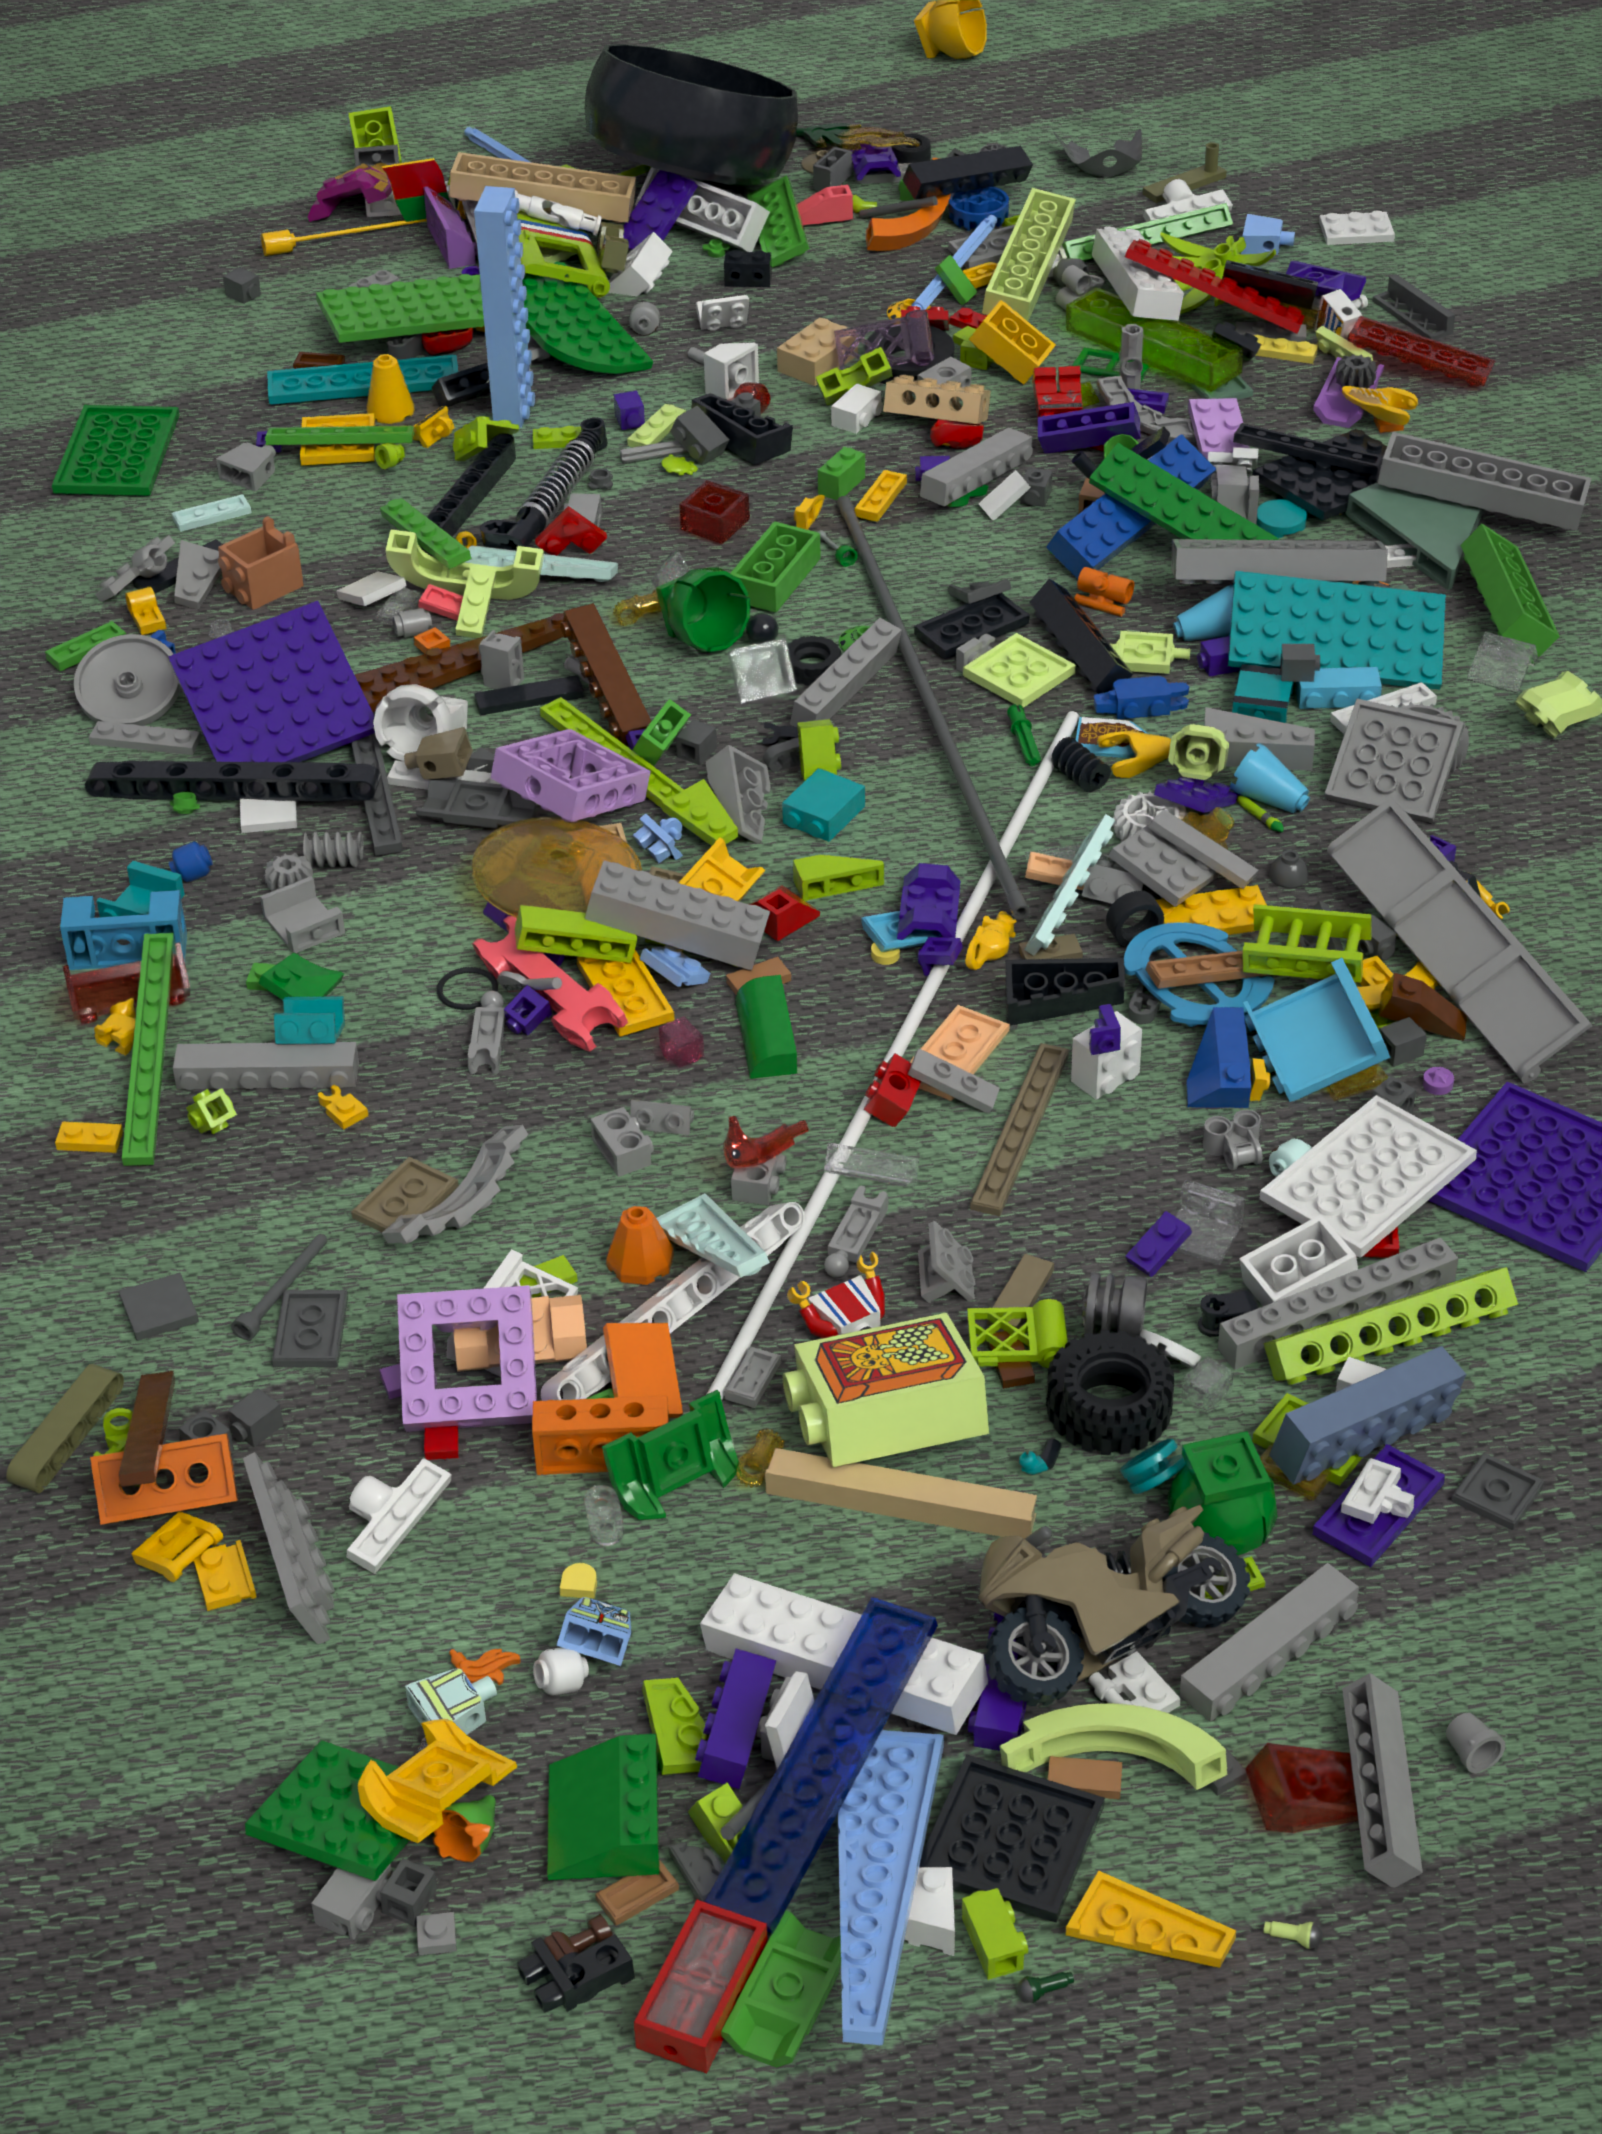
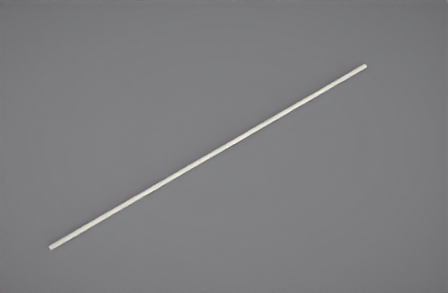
(856, 1127)

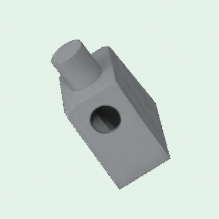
(247, 465)

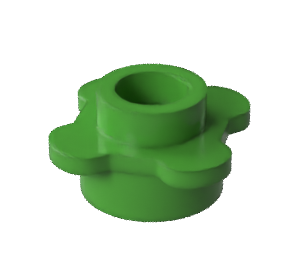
(716, 248)
(184, 802)

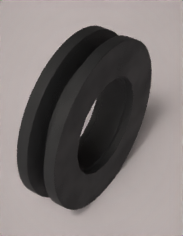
(942, 345)

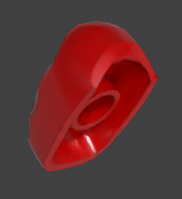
(446, 340)
(956, 434)

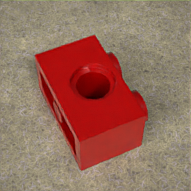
(892, 1091)

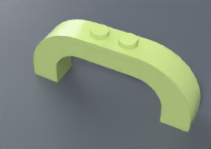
(422, 569)

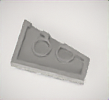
(196, 574)

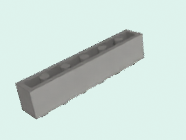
(976, 466)
(847, 673)
(265, 1065)
(1269, 1642)
(1382, 1781)

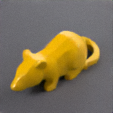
(990, 940)

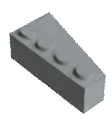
(1288, 742)

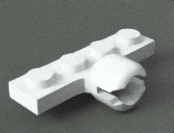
(1182, 200)
(392, 1511)

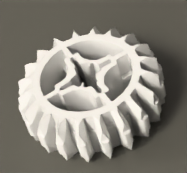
(1139, 811)

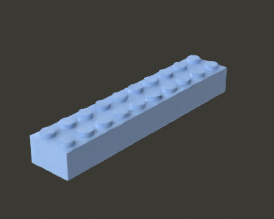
(504, 304)

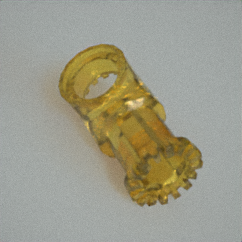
(639, 604)
(759, 1457)

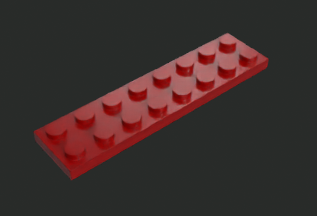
(1207, 282)

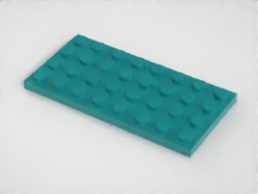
(1345, 623)

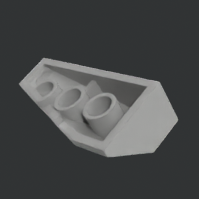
(740, 788)

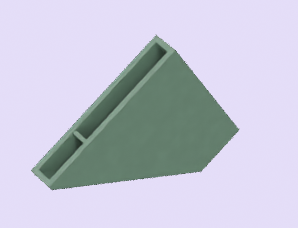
(1423, 521)

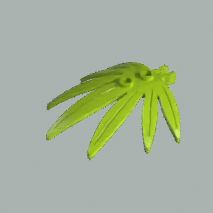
(1213, 260)

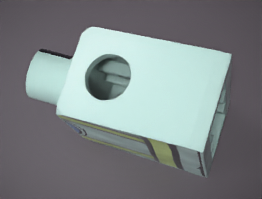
(451, 1698)

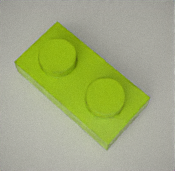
(554, 437)

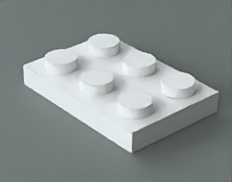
(1356, 228)

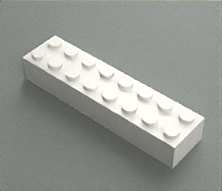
(1139, 287)
(812, 1634)

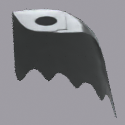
(1126, 153)

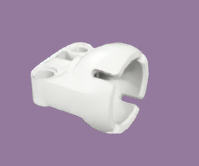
(403, 720)

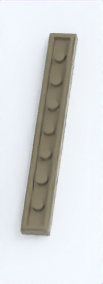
(1019, 1130)

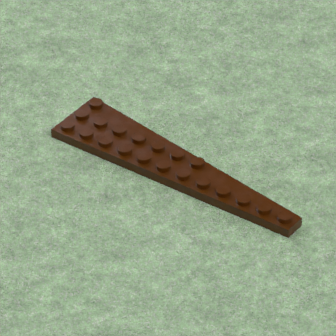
(449, 663)

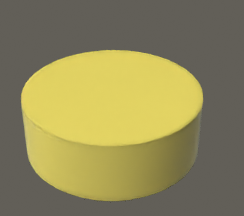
(884, 958)

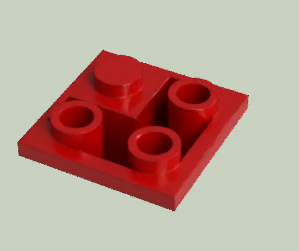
(787, 912)

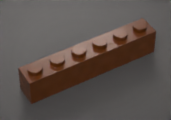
(604, 671)

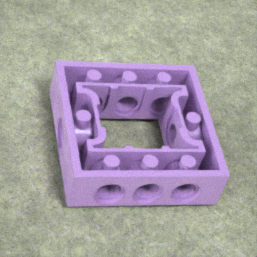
(543, 767)
(474, 1405)

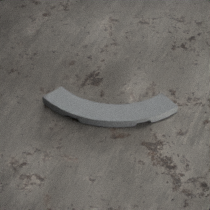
(1115, 392)

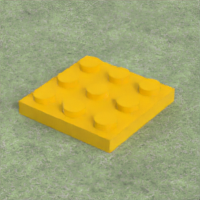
(337, 453)

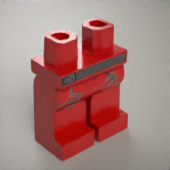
(1045, 390)

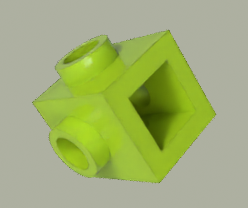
(210, 1111)

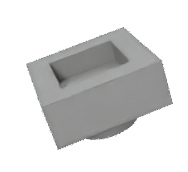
(436, 1933)

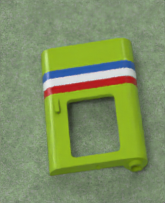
(546, 234)

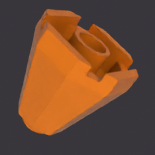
(639, 1248)

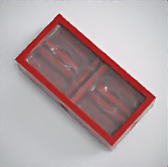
(699, 1986)

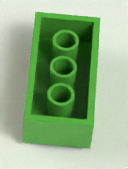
(778, 564)

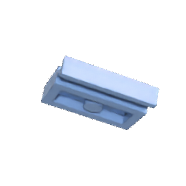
(675, 965)

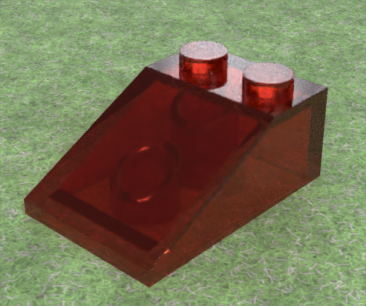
(1302, 1787)

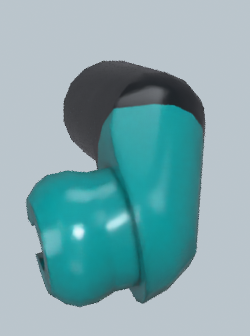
(1045, 1461)

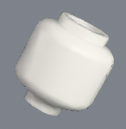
(560, 1671)

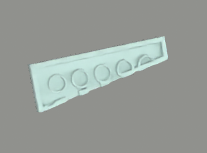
(552, 564)
(1075, 876)
(714, 1236)

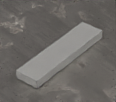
(1203, 849)

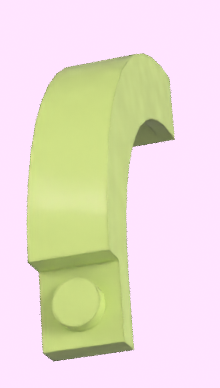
(1118, 1729)

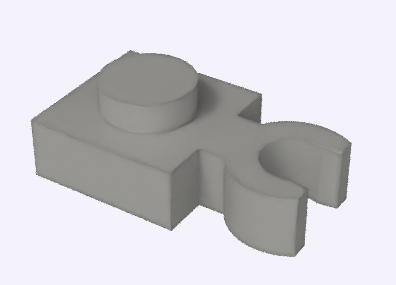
(972, 650)

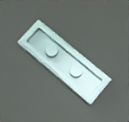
(211, 512)

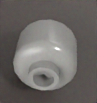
(638, 316)

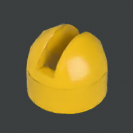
(469, 537)

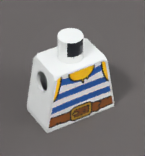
(1337, 313)

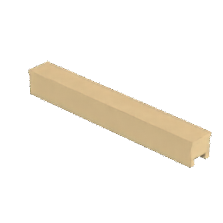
(901, 1494)

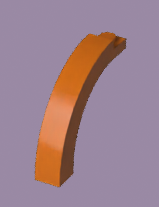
(907, 230)

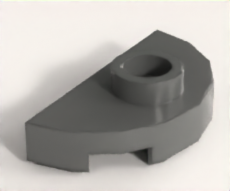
(697, 1866)

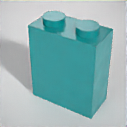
(823, 804)

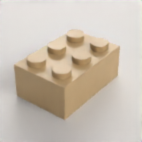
(812, 351)

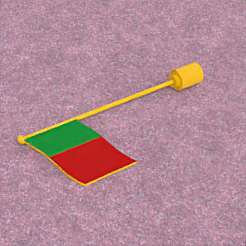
(407, 186)

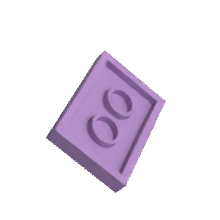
(1215, 424)

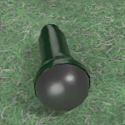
(1032, 1989)

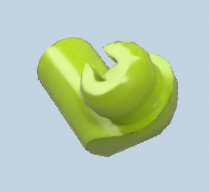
(859, 204)

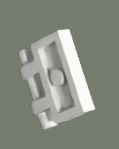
(1138, 1682)

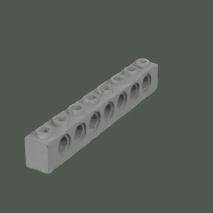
(1365, 1288)

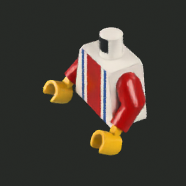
(845, 1307)

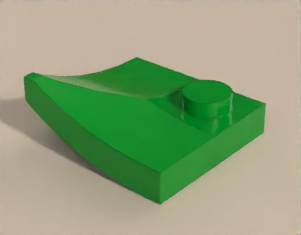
(299, 978)

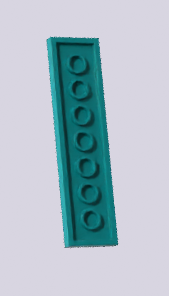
(352, 379)

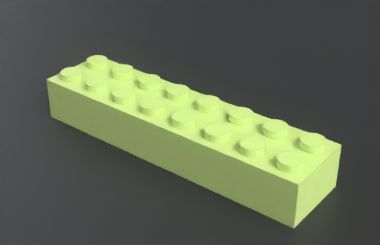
(1030, 252)

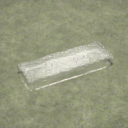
(871, 1165)

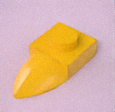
(808, 511)

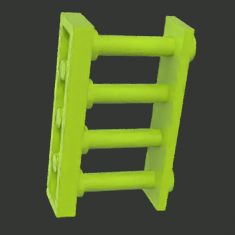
(1303, 961)

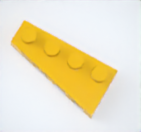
(1141, 1921)

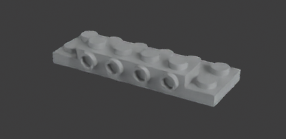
(293, 1549)

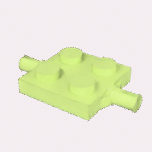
(1148, 651)

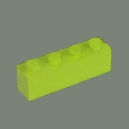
(571, 935)

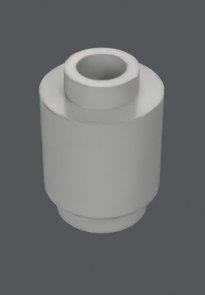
(411, 622)

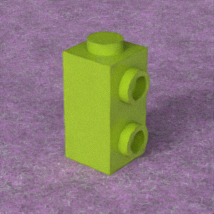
(993, 1933)

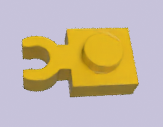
(343, 1110)

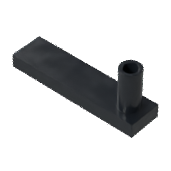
(1145, 449)

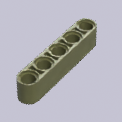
(64, 1427)

